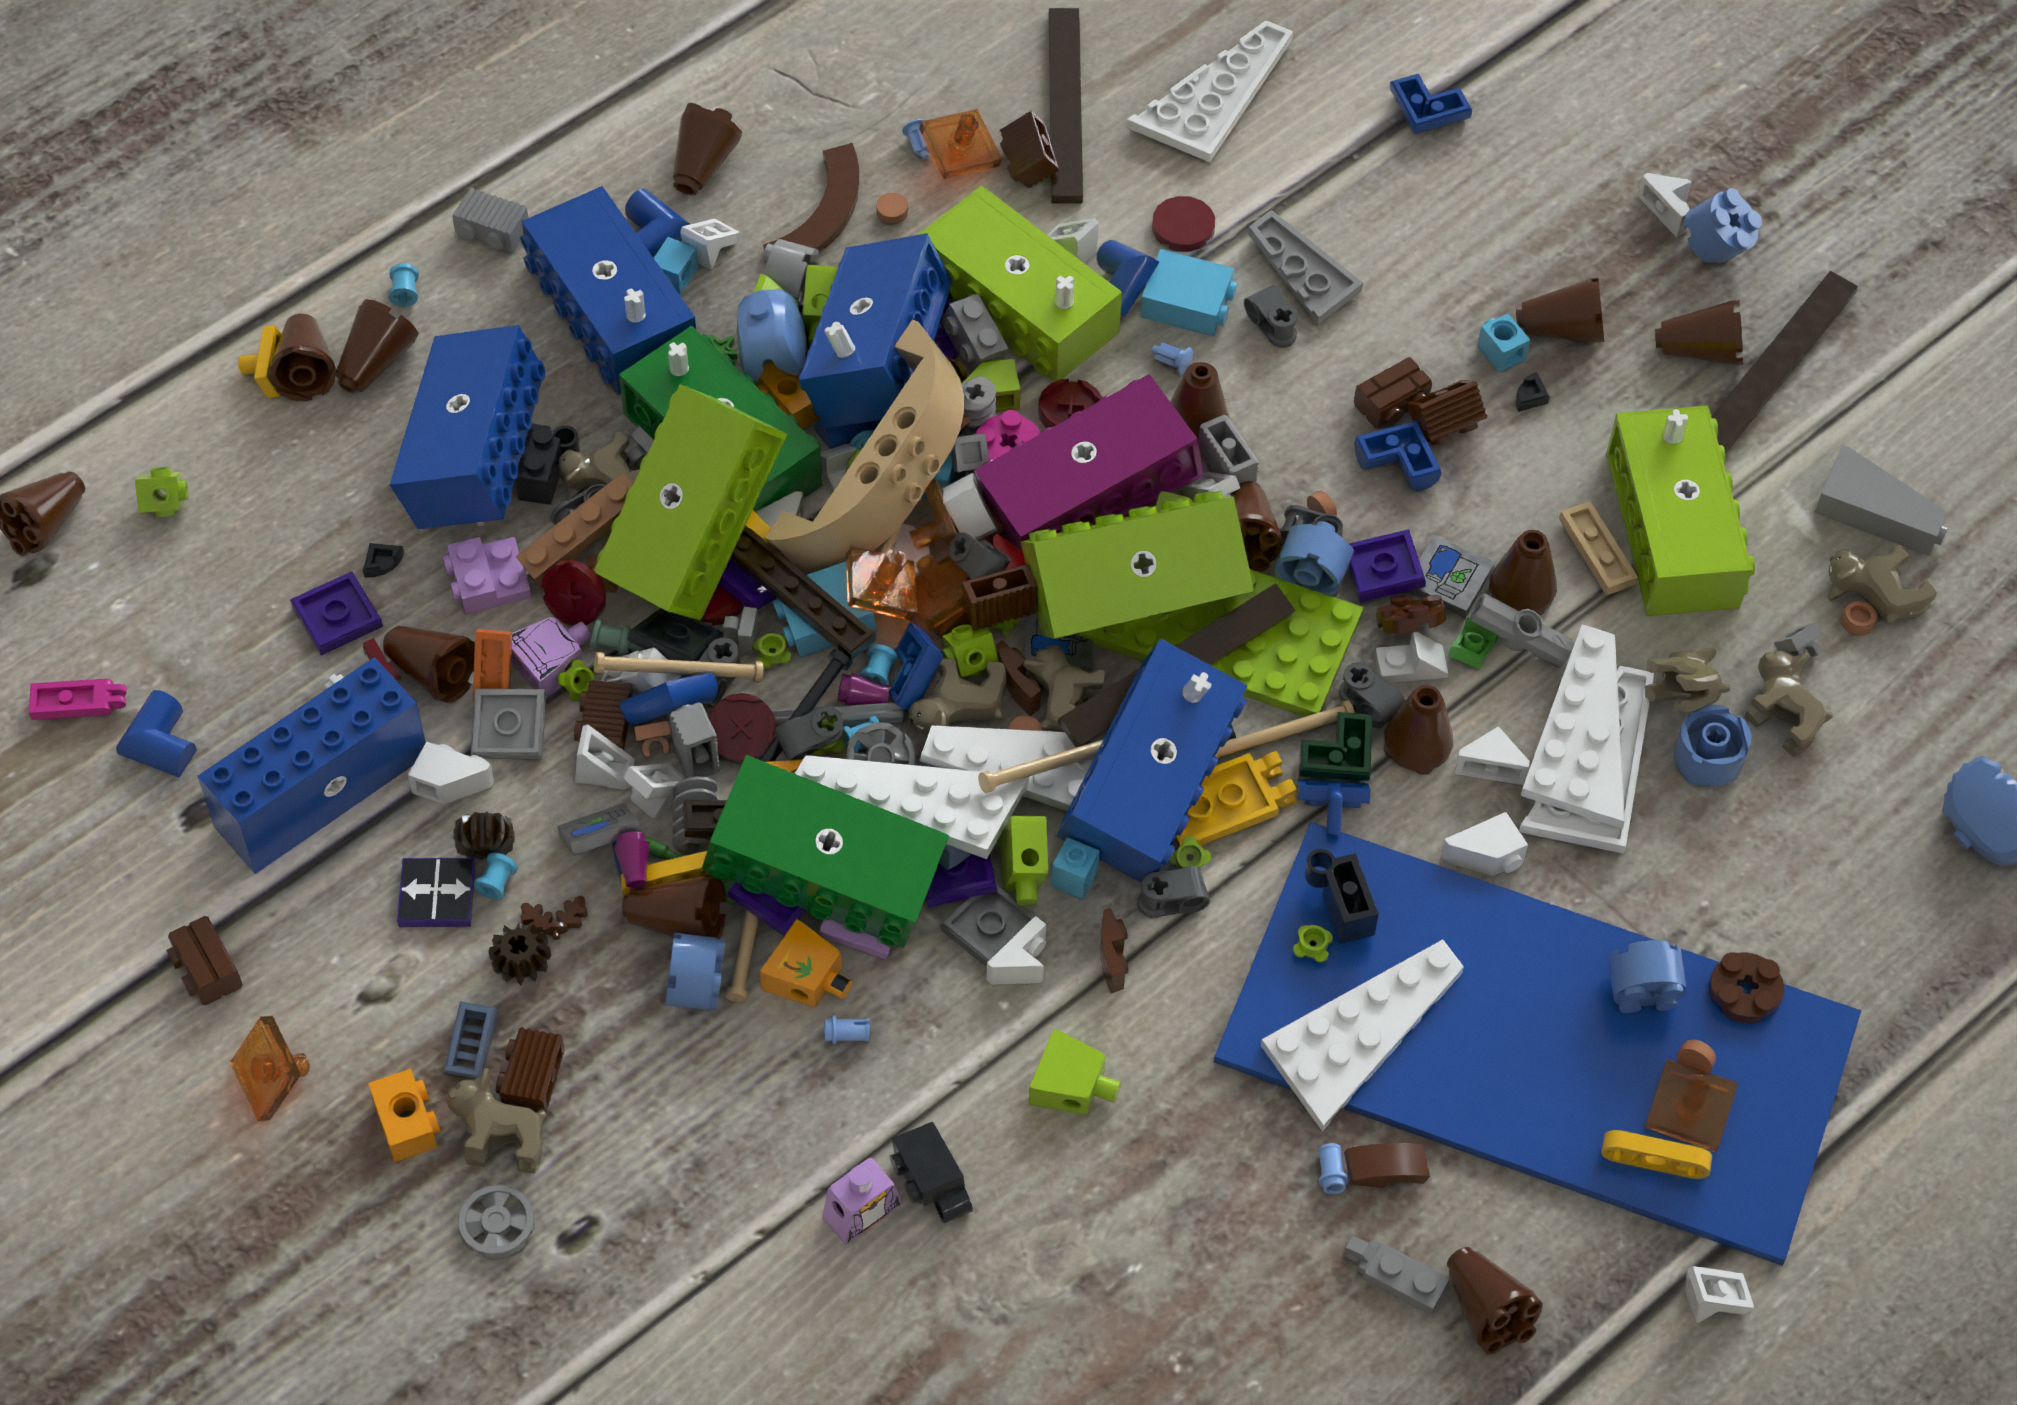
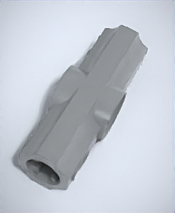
(1521, 630)

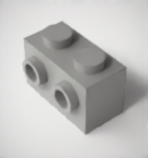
(973, 332)

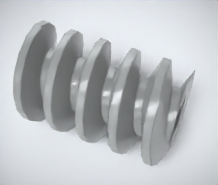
(978, 402)
(690, 789)

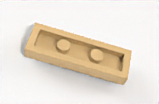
(1598, 548)

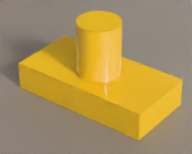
(259, 363)

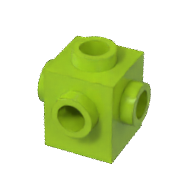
(149, 494)
(970, 649)

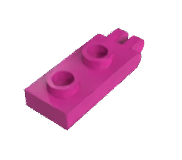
(75, 699)

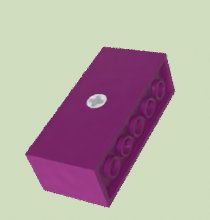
(1093, 464)

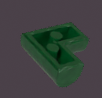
(1347, 757)

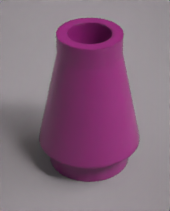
(860, 690)
(633, 855)

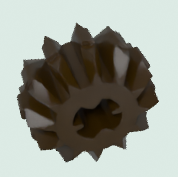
(483, 834)
(520, 953)

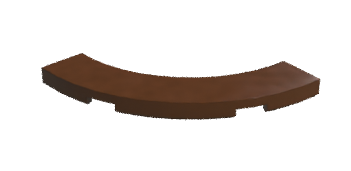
(836, 204)

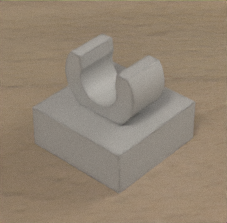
(644, 443)
(969, 452)
(743, 630)
(1801, 639)

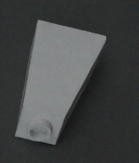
(1880, 504)

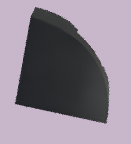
(1531, 393)
(382, 559)

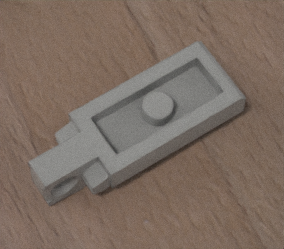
(1397, 1273)

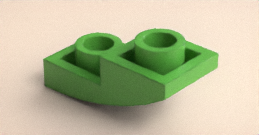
(1473, 644)

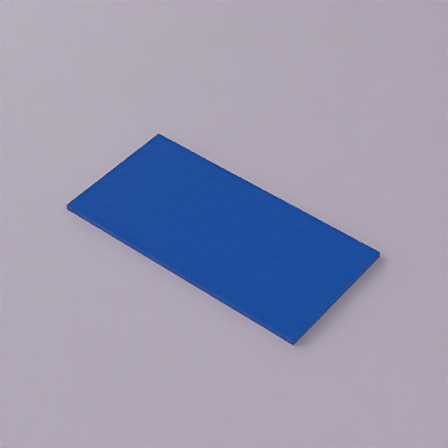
(1536, 1057)

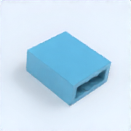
(1188, 293)
(799, 633)

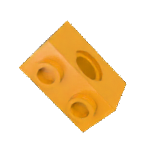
(787, 394)
(409, 1134)

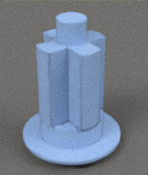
(918, 143)
(1173, 356)

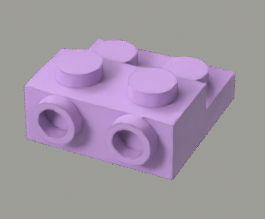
(486, 574)

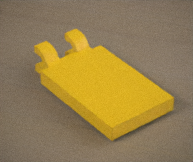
(1238, 798)

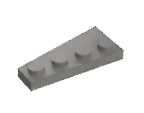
(1306, 269)

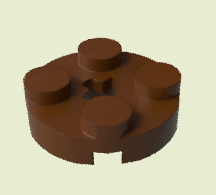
(1406, 614)
(1750, 968)

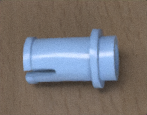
(846, 1030)
(1333, 1177)

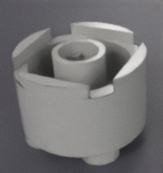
(788, 266)

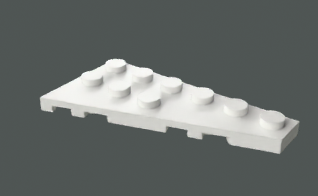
(1213, 98)
(1580, 745)
(1003, 748)
(928, 795)
(1573, 828)
(1350, 1037)

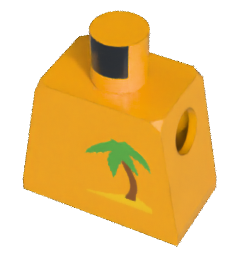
(804, 968)

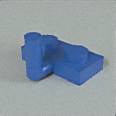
(1338, 795)

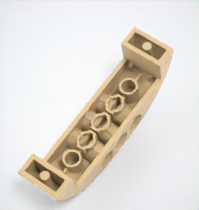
(890, 467)

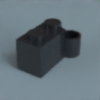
(538, 464)
(1344, 894)
(930, 1172)

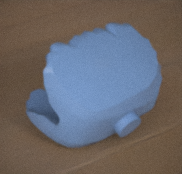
(770, 329)
(1984, 810)

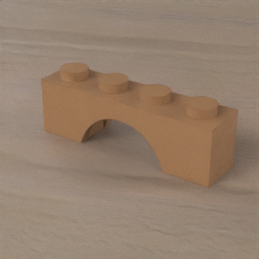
(576, 530)

